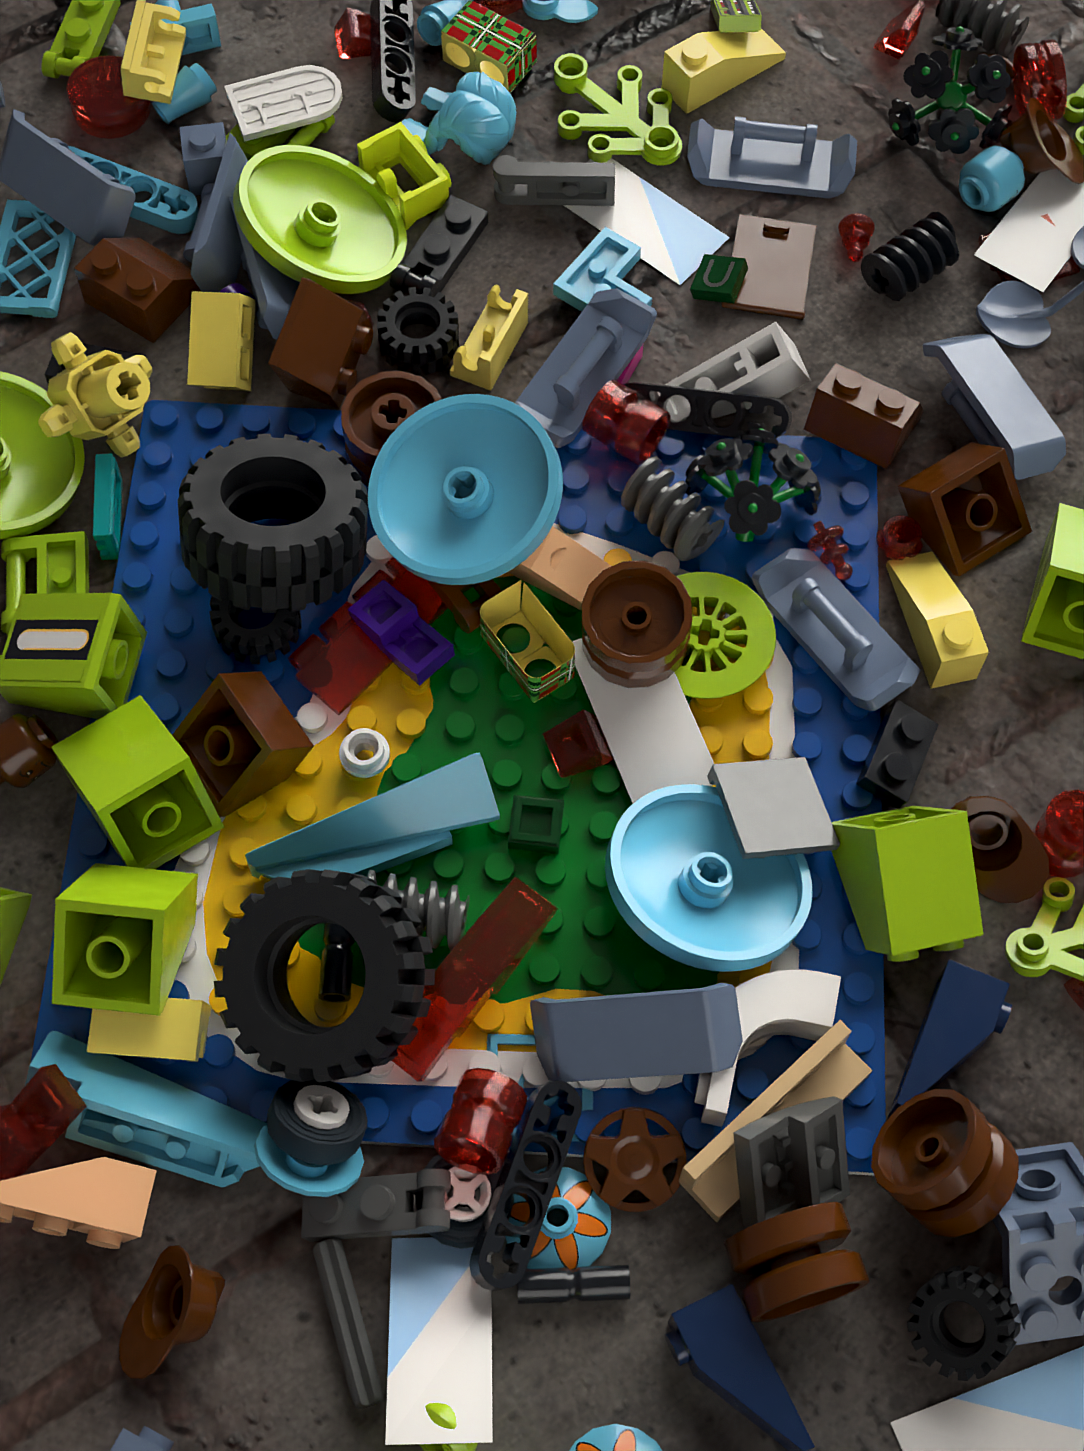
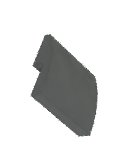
(792, 1160)

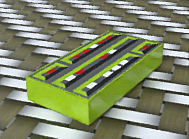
(736, 15)

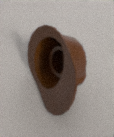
(1043, 144)
(1005, 850)
(169, 1311)

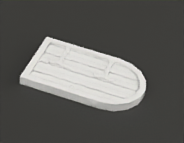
(284, 100)

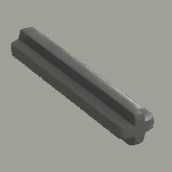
(348, 1323)

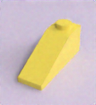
(716, 63)
(938, 620)

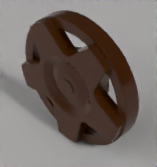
(634, 1159)

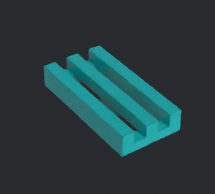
(107, 506)

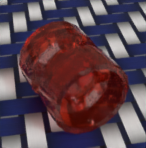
(630, 424)
(1063, 834)
(481, 1121)

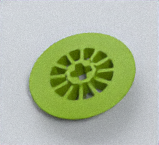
(757, 633)

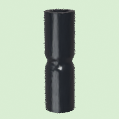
(336, 964)
(582, 1283)

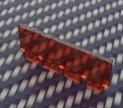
(351, 660)

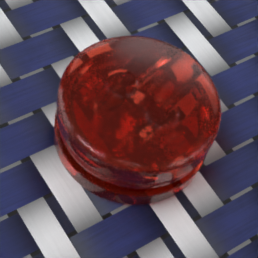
(1042, 75)
(99, 102)

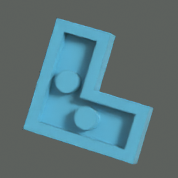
(599, 269)

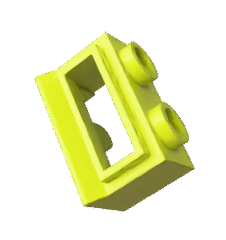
(399, 146)

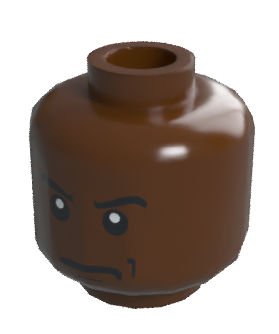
(25, 749)

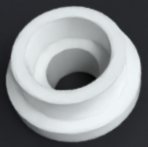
(361, 740)

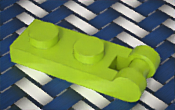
(79, 36)

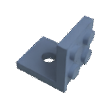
(1045, 1242)

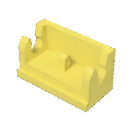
(152, 53)
(491, 339)
(221, 340)
(174, 1035)

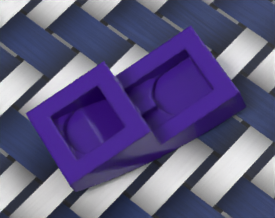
(400, 632)

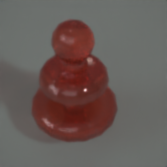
(856, 234)
(833, 552)

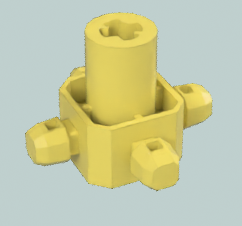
(96, 395)

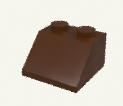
(135, 285)
(321, 344)
(862, 415)
(967, 506)
(241, 739)

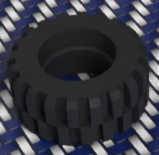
(273, 563)
(257, 975)

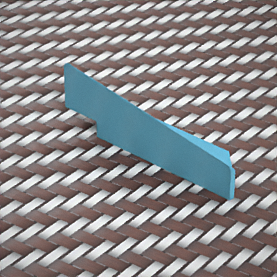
(387, 827)
(151, 1116)

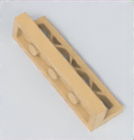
(821, 1072)

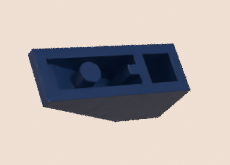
(955, 1025)
(732, 1361)

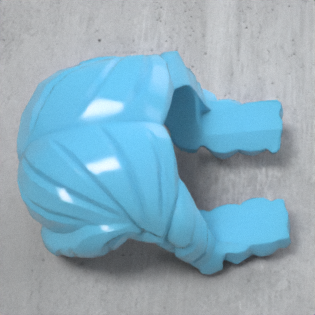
(475, 116)

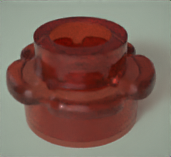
(902, 528)

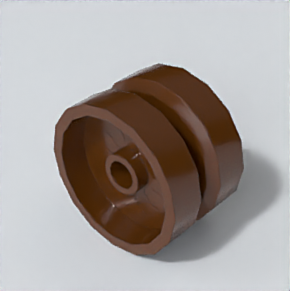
(375, 411)
(631, 596)
(945, 1163)
(796, 1261)

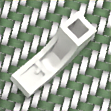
(768, 1005)

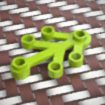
(656, 144)
(1049, 946)

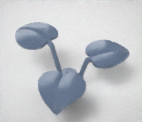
(1015, 310)

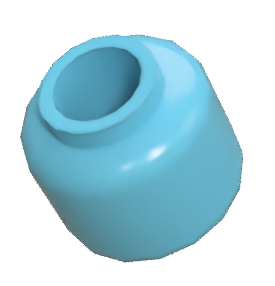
(991, 179)

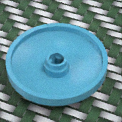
(465, 489)
(690, 890)

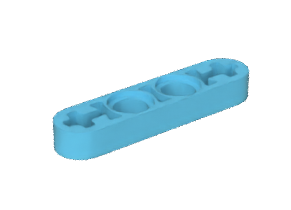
(153, 210)

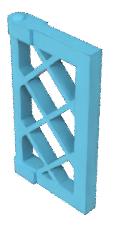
(20, 301)

